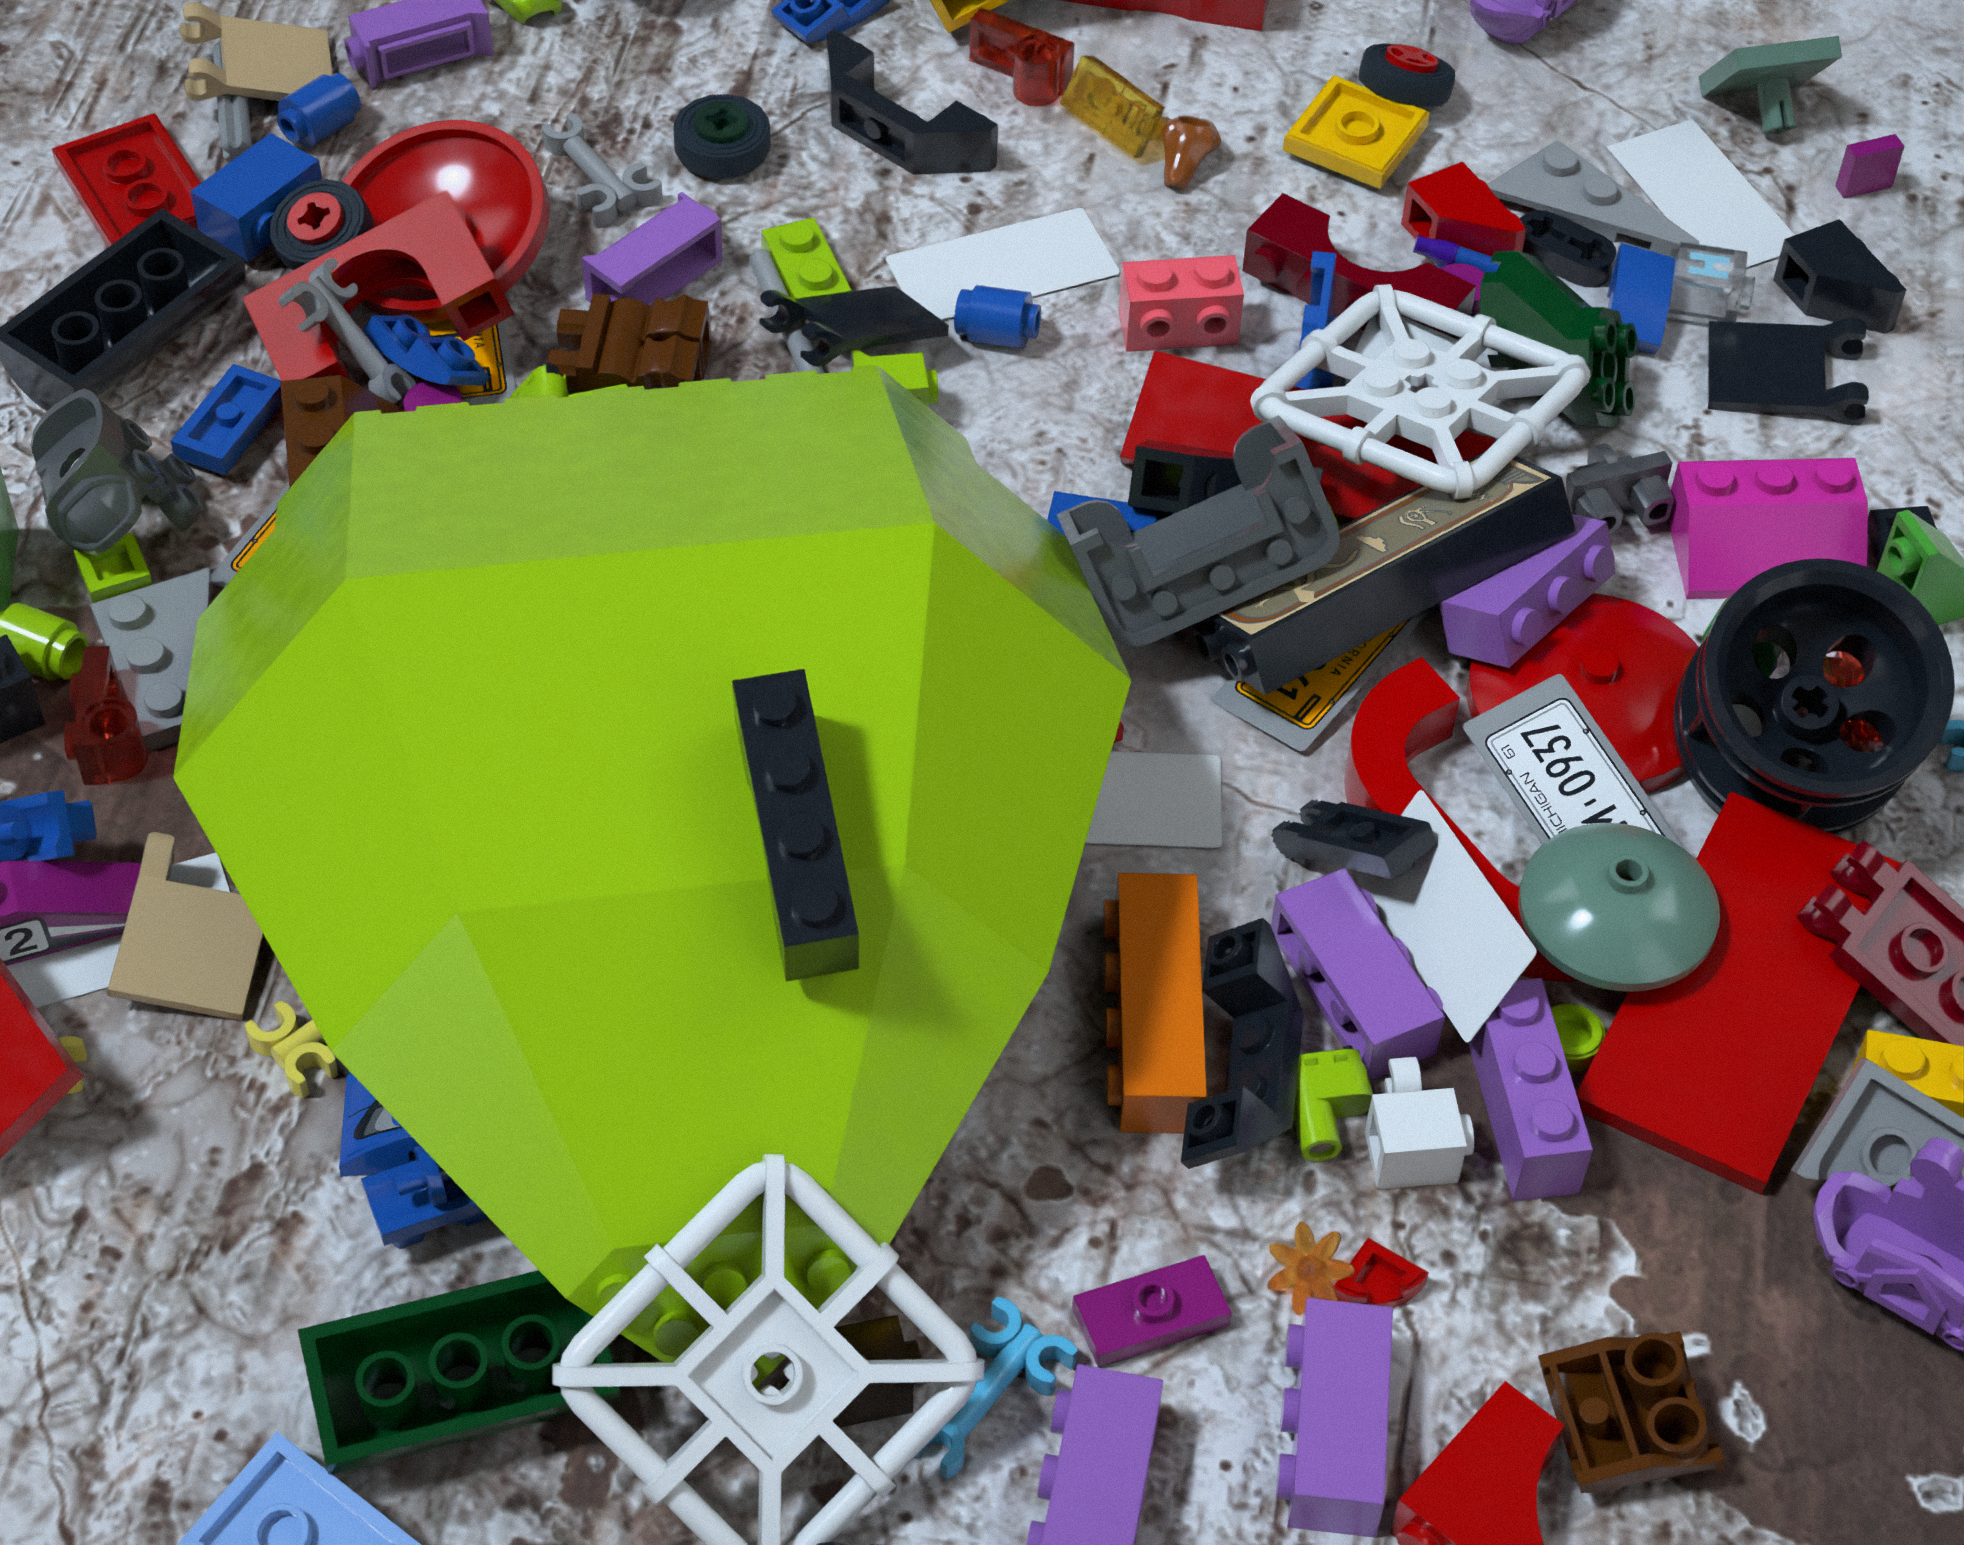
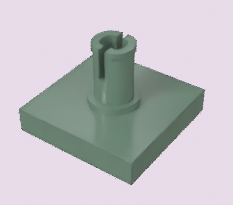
(1771, 72)

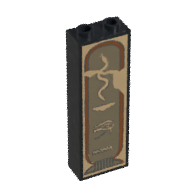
(1386, 573)

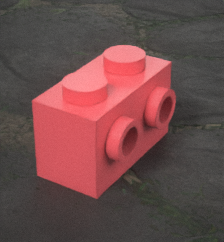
(1180, 303)

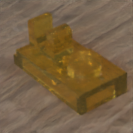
(1114, 106)

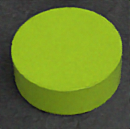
(1579, 1034)

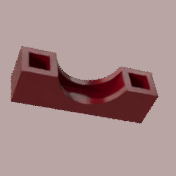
(1281, 253)

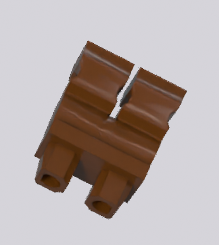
(633, 343)

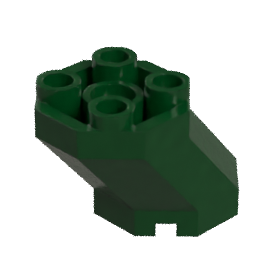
(1540, 306)

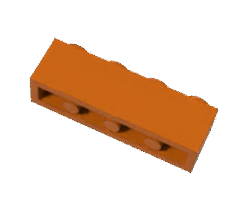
(1158, 1001)

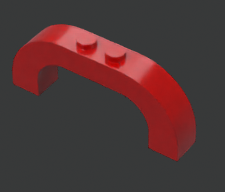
(1394, 725)

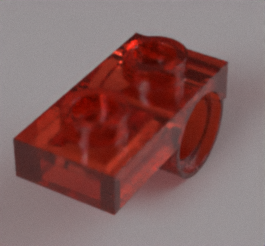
(1034, 58)
(106, 728)

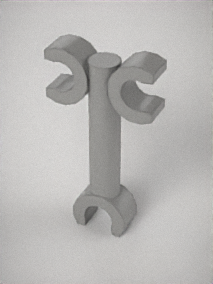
(608, 191)
(323, 301)

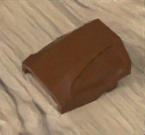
(1620, 1403)

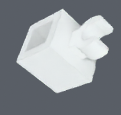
(1415, 1132)

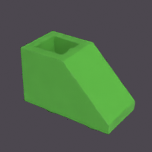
(1926, 566)

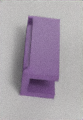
(416, 36)
(657, 255)

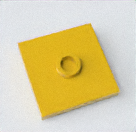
(1356, 132)

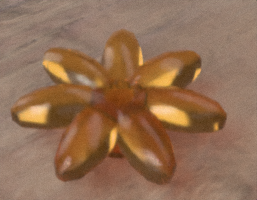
(1299, 1264)

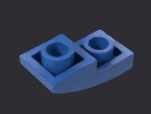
(816, 18)
(1642, 292)
(431, 358)

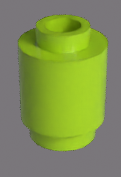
(44, 642)

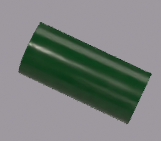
(440, 1370)

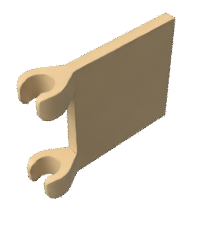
(257, 56)
(185, 942)

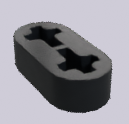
(1567, 248)

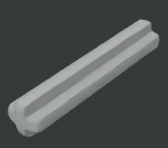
(233, 118)

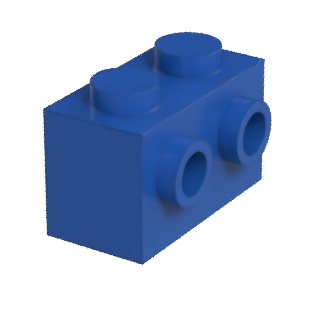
(243, 195)

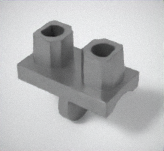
(1621, 485)

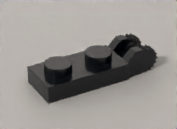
(1355, 838)

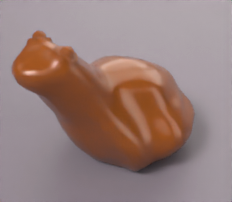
(1186, 144)

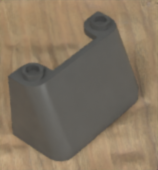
(1212, 551)

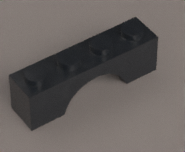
(796, 825)

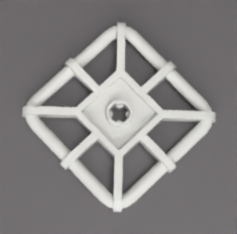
(1448, 385)
(768, 1320)

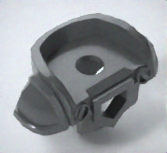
(104, 488)

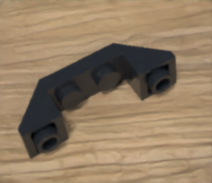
(949, 143)
(1254, 987)

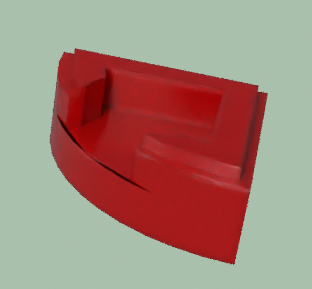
(1381, 1278)

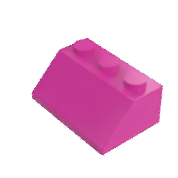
(1763, 513)

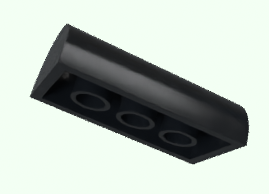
(118, 309)

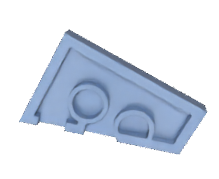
(291, 1501)

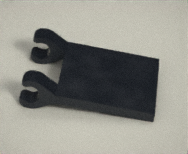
(852, 320)
(1784, 368)

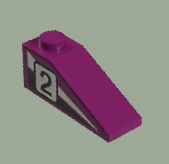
(61, 905)

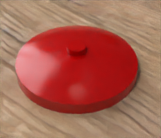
(489, 182)
(1622, 668)

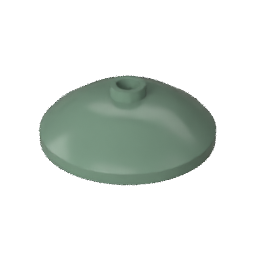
(1613, 928)

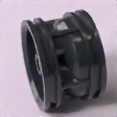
(1810, 612)

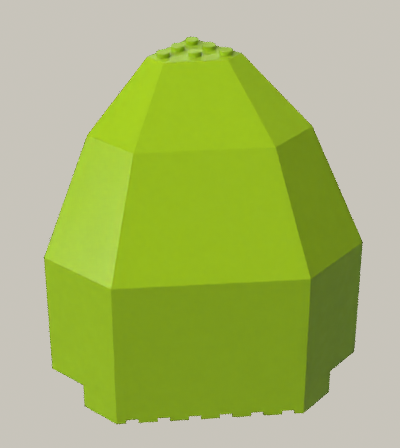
(510, 825)

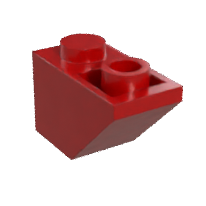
(1461, 210)

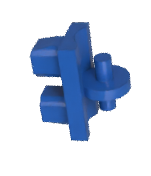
(44, 827)
(415, 1200)

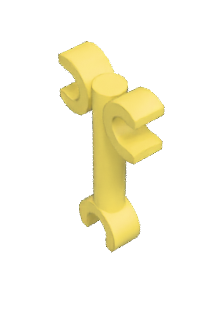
(293, 1048)

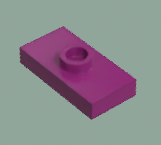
(1151, 1310)

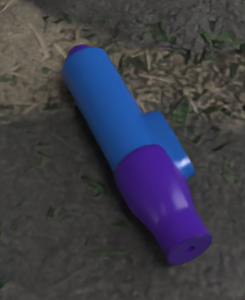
(1447, 252)

